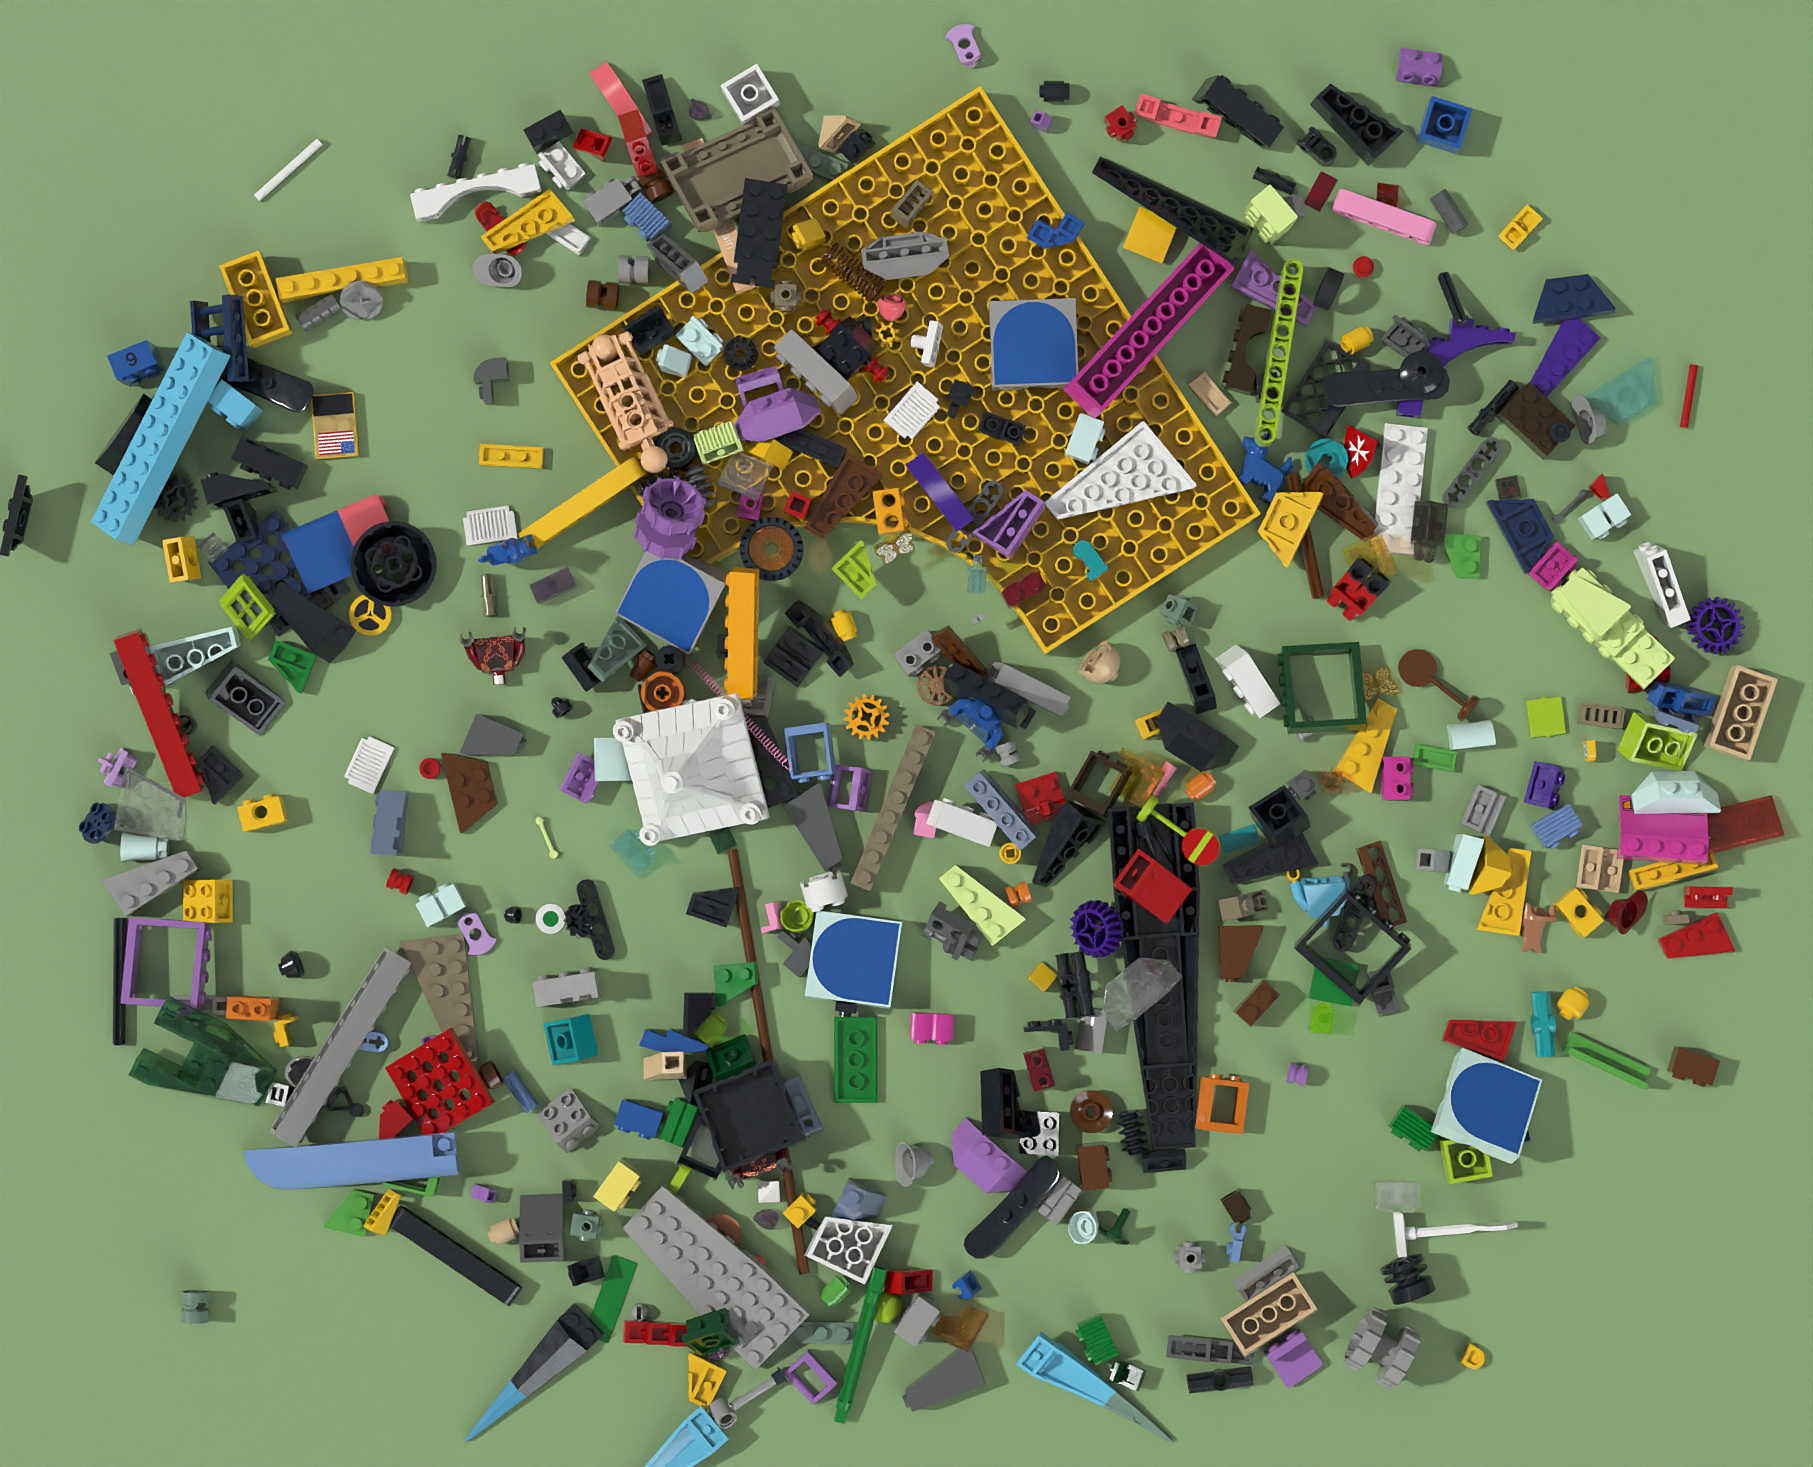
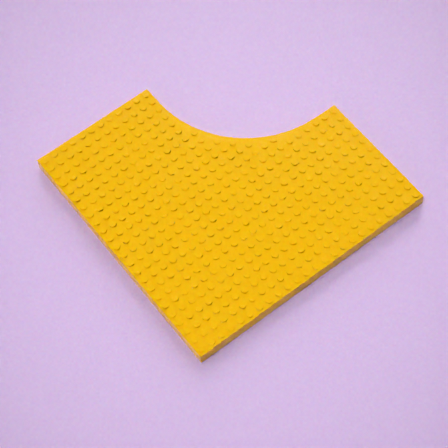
(985, 209)

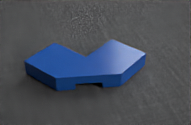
(1048, 237)

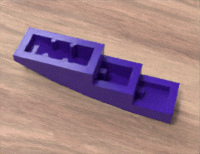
(939, 492)

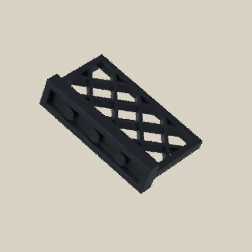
(1332, 412)

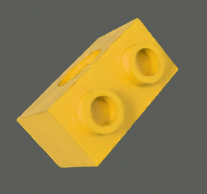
(181, 559)
(275, 813)
(1566, 907)

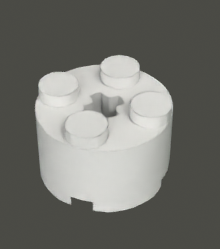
(824, 890)

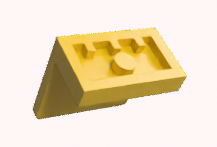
(208, 901)

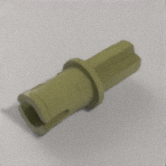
(488, 595)

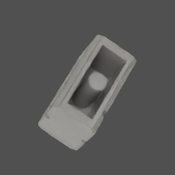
(1060, 1200)

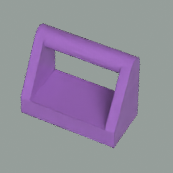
(756, 380)
(859, 788)
(819, 1369)

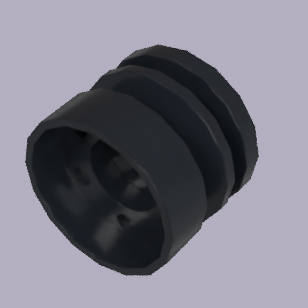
(1406, 1275)

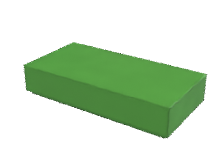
(1435, 758)

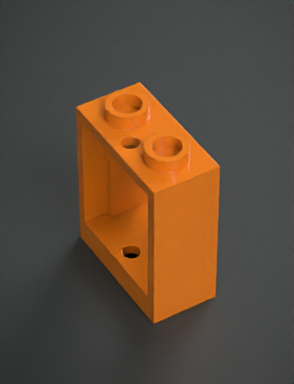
(253, 1007)
(1205, 1104)

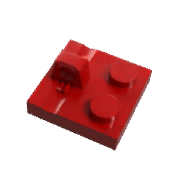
(1041, 797)

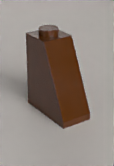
(1237, 949)

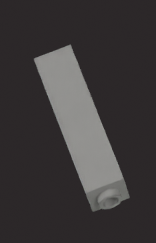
(1029, 688)

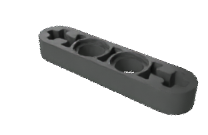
(1470, 471)
(978, 518)

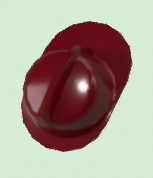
(1627, 912)

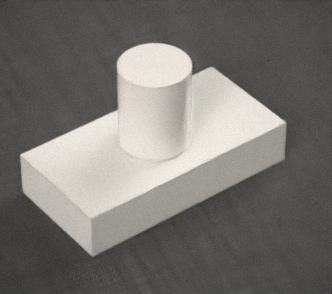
(929, 344)

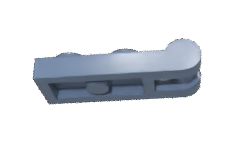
(803, 1106)

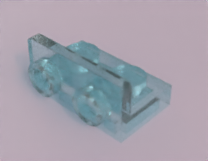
(633, 852)

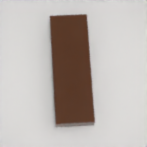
(957, 650)

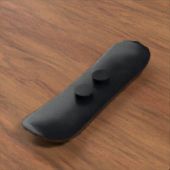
(275, 386)
(1375, 387)
(1014, 1209)

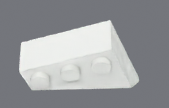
(848, 1246)

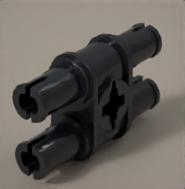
(1074, 984)

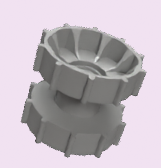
(1392, 1354)

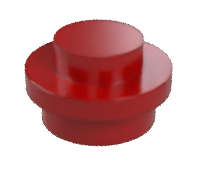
(1363, 267)

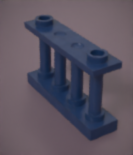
(233, 330)

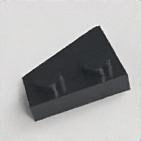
(218, 773)

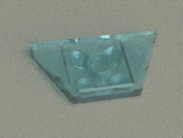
(1626, 393)

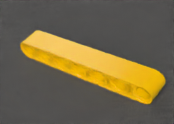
(585, 502)

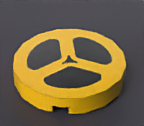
(369, 616)

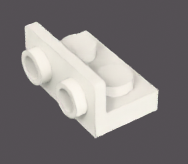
(562, 166)

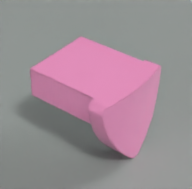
(922, 814)
(773, 912)

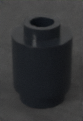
(1054, 91)

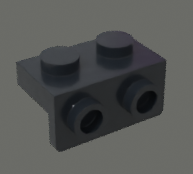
(650, 330)

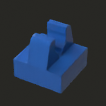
(968, 1285)

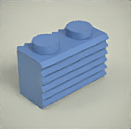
(646, 218)
(1556, 826)

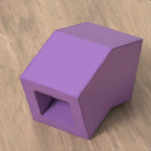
(1041, 121)
(484, 1193)

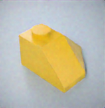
(1491, 868)

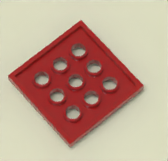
(459, 1061)

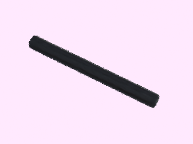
(119, 1009)

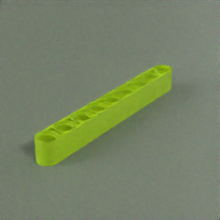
(1282, 343)

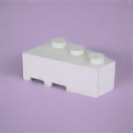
(1247, 681)

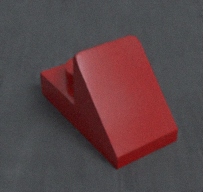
(592, 143)

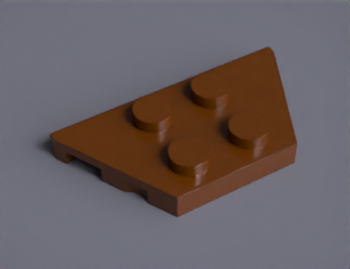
(469, 788)

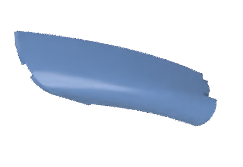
(356, 1161)

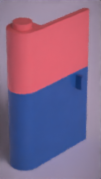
(325, 544)

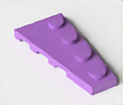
(1262, 284)

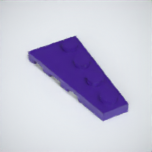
(1567, 348)

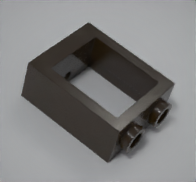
(1093, 757)

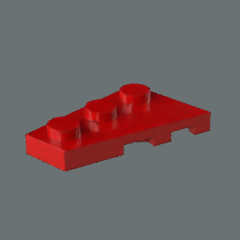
(1697, 938)
(1481, 1037)

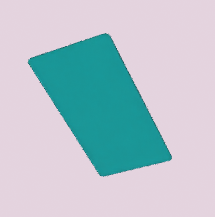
(1239, 839)

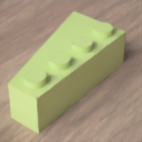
(989, 912)

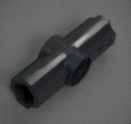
(1234, 1378)

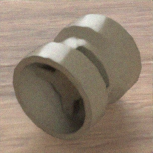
(1180, 637)

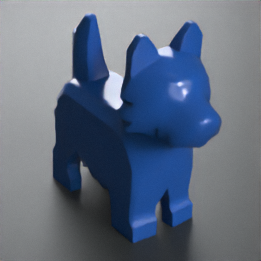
(1261, 471)
(509, 551)

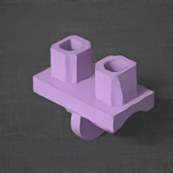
(121, 759)

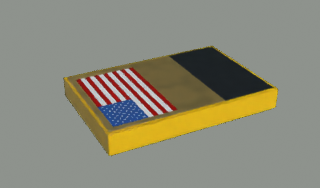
(335, 426)

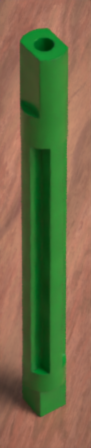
(860, 1343)

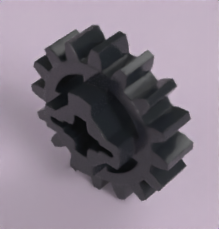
(172, 506)

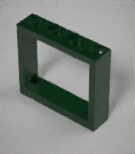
(1287, 700)

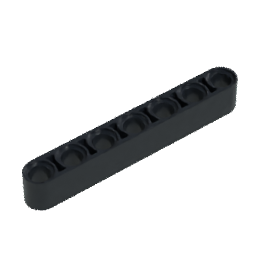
(455, 1255)

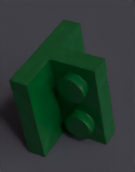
(730, 1058)
(710, 1332)

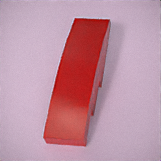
(654, 1332)

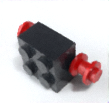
(849, 348)

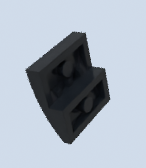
(793, 656)

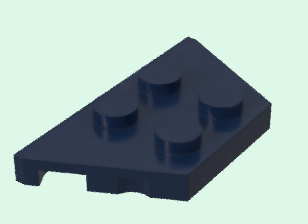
(1571, 299)
(1522, 528)

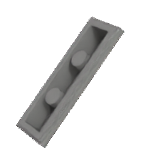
(1266, 1273)

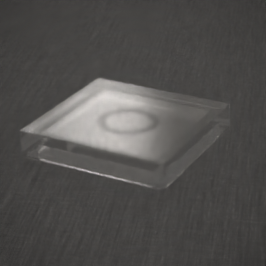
(745, 475)

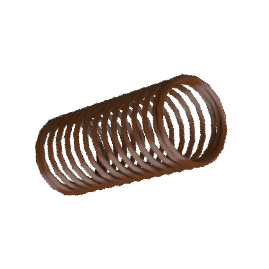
(828, 255)

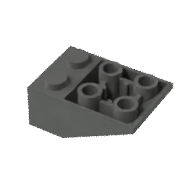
(542, 1228)

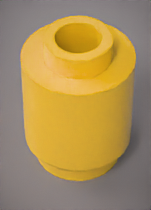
(1356, 339)
(844, 625)

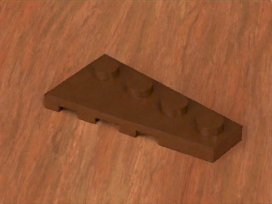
(844, 491)
(1339, 502)

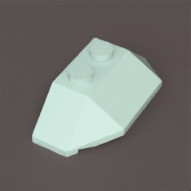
(1675, 794)

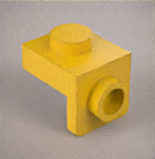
(282, 1033)
(801, 1209)

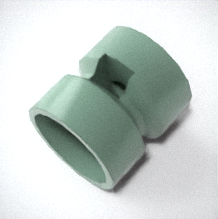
(195, 1306)

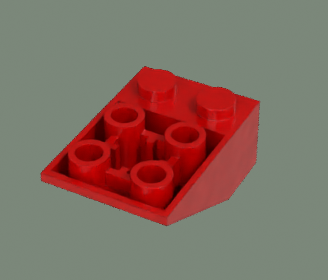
(1152, 886)

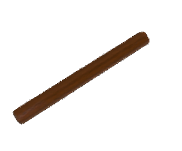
(1308, 547)

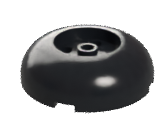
(416, 573)

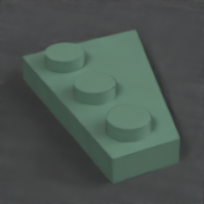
(616, 649)

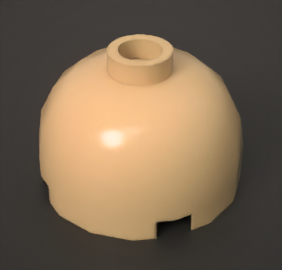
(1101, 664)

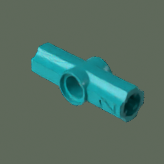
(1543, 1024)

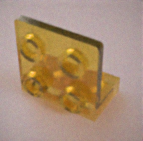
(1374, 551)
(1143, 780)

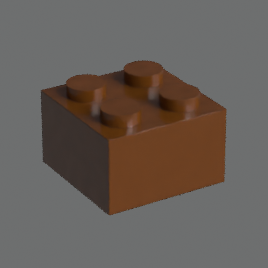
(1092, 1165)

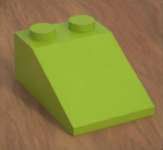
(1655, 744)

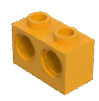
(884, 512)

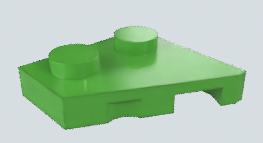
(352, 1213)

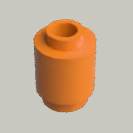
(1200, 786)

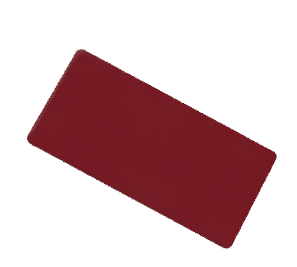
(1320, 191)

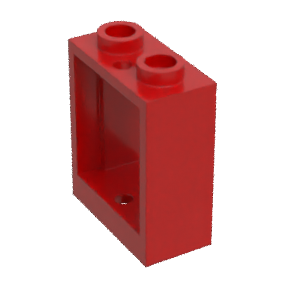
(637, 143)

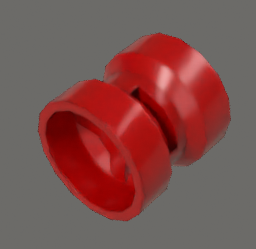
(399, 881)

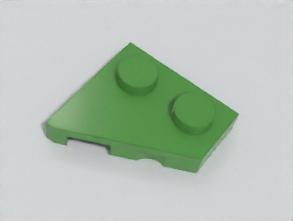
(1464, 554)

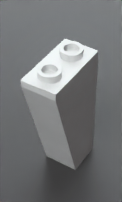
(1662, 583)

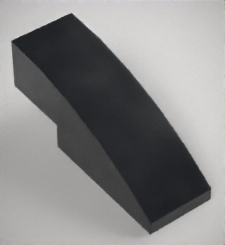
(661, 109)

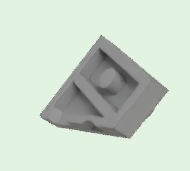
(761, 703)

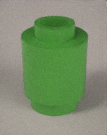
(836, 1291)

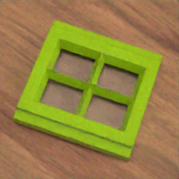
(247, 607)

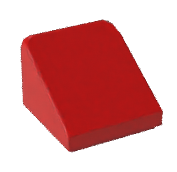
(1599, 488)

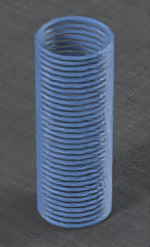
(521, 1093)

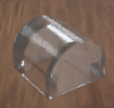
(212, 547)

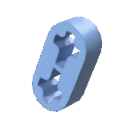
(373, 1047)

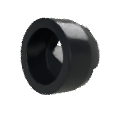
(513, 915)

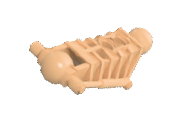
(622, 418)

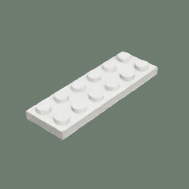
(1399, 484)

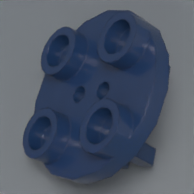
(98, 823)

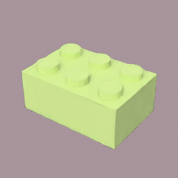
(1270, 215)

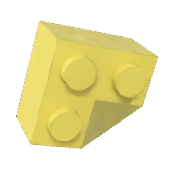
(617, 1185)

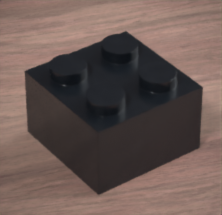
(1279, 817)

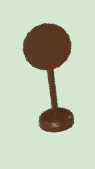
(1419, 668)

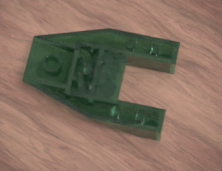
(217, 1066)

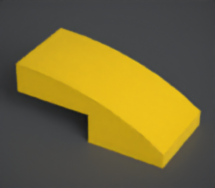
(1520, 227)

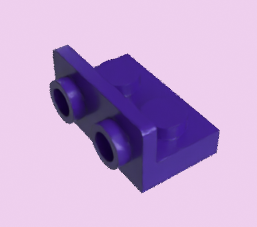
(1544, 785)

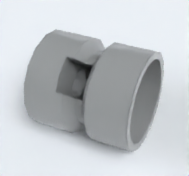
(634, 269)

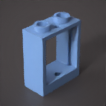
(791, 733)

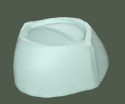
(1083, 1226)

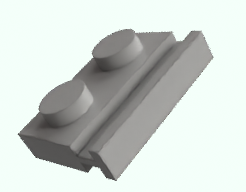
(1483, 810)

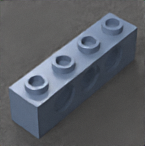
(1002, 809)

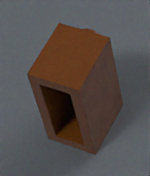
(1256, 1003)
(1693, 1066)

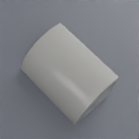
(1091, 1032)

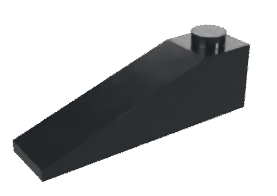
(1068, 833)

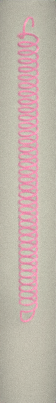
(746, 717)

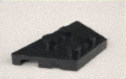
(19, 512)

